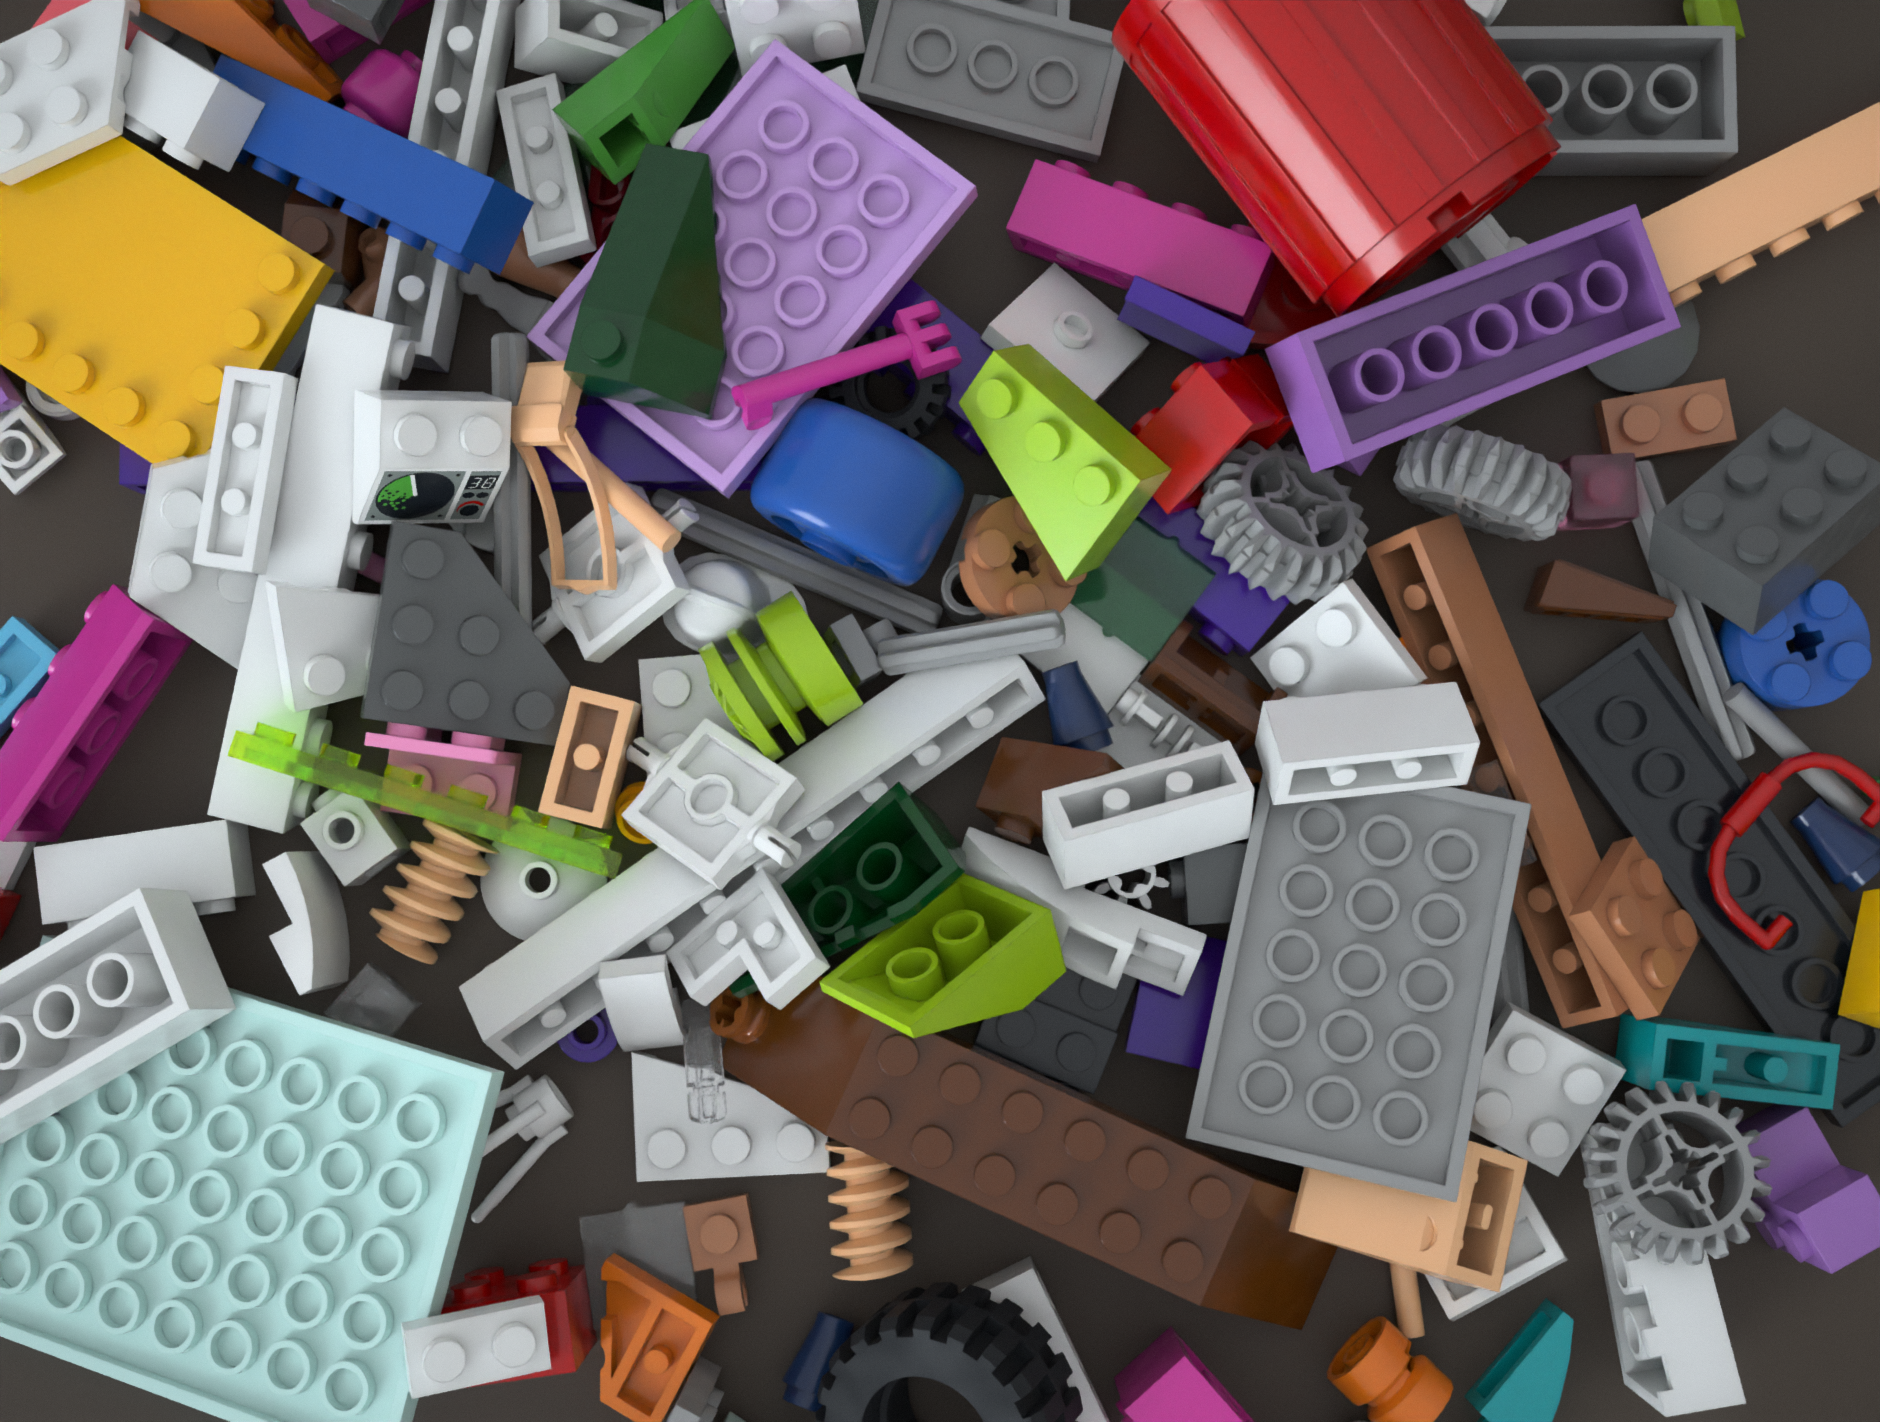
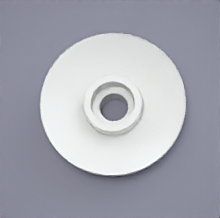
(514, 902)

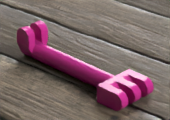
(909, 343)

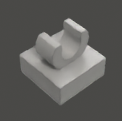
(857, 649)

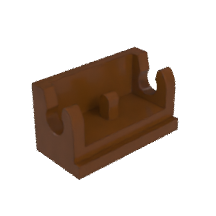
(1207, 689)

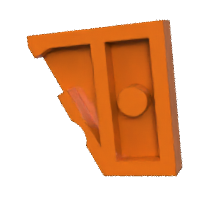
(647, 1341)

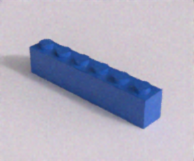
(378, 174)

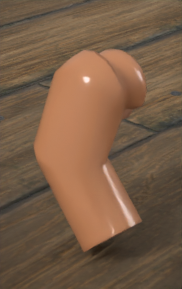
(372, 245)

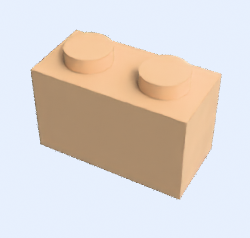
(590, 757)

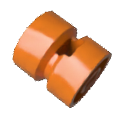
(1380, 1372)

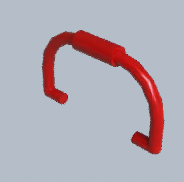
(1748, 809)

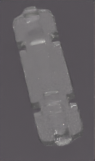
(703, 1065)

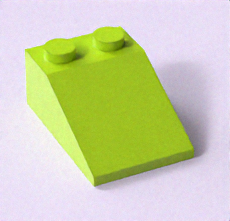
(953, 962)

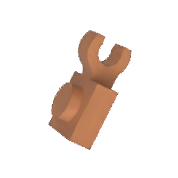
(722, 1238)

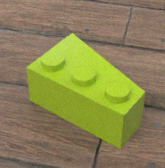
(1061, 456)

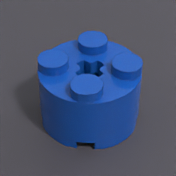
(1828, 653)

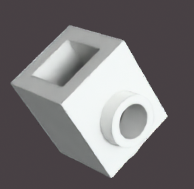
(354, 836)

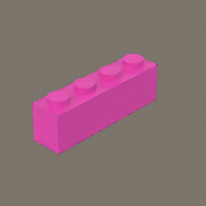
(1122, 234)

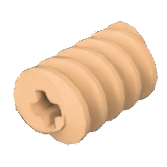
(431, 891)
(869, 1216)

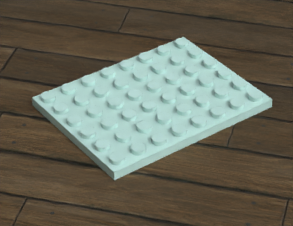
(248, 1216)

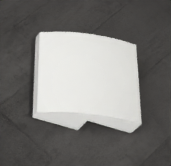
(318, 940)

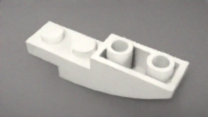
(1094, 932)

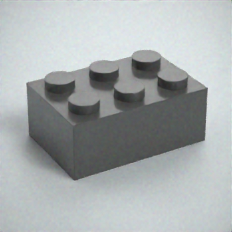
(1767, 520)

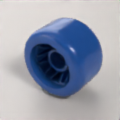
(858, 492)

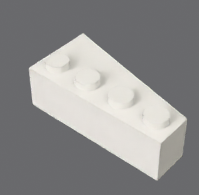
(1664, 1315)

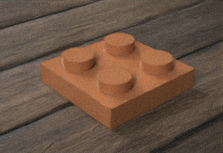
(1635, 927)

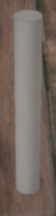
(1788, 745)

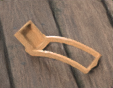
(545, 419)

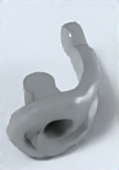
(514, 306)

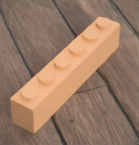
(1767, 206)

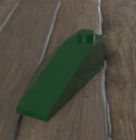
(653, 302)
(872, 875)

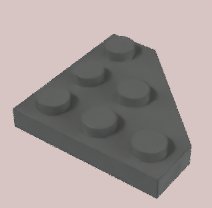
(455, 646)

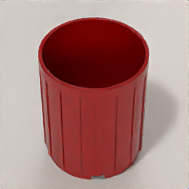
(1343, 125)

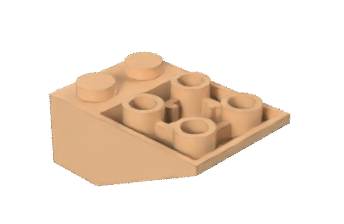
(1433, 1236)

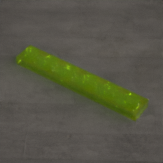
(403, 791)

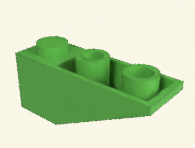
(646, 90)

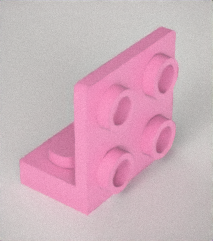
(467, 761)

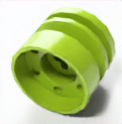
(779, 678)

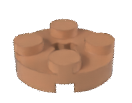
(988, 568)

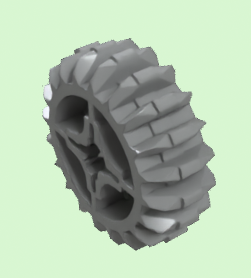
(1484, 481)
(1282, 522)
(1691, 1193)

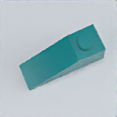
(1728, 1061)

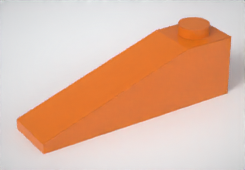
(252, 37)

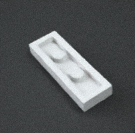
(546, 171)
(245, 469)

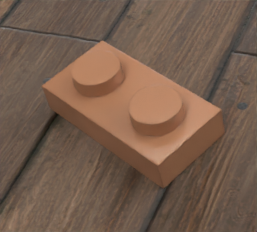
(1667, 420)

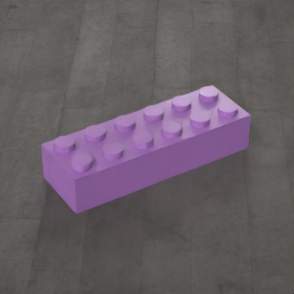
(1472, 338)

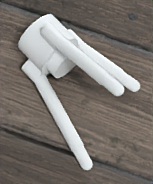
(536, 1111)

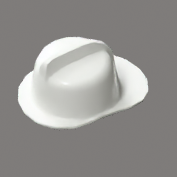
(723, 597)

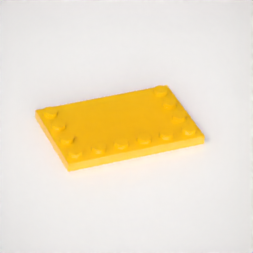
(139, 291)

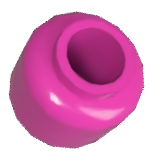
(384, 89)

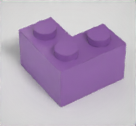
(1816, 1205)

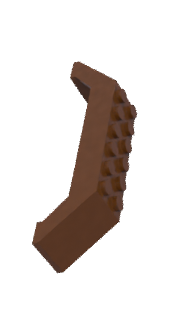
(1040, 1156)

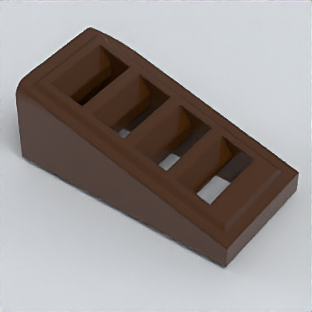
(1582, 593)

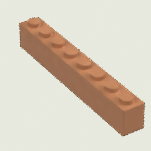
(1460, 638)

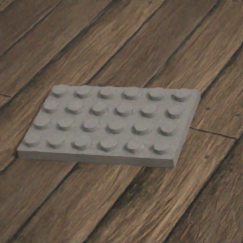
(1362, 984)

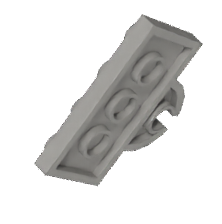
(995, 70)

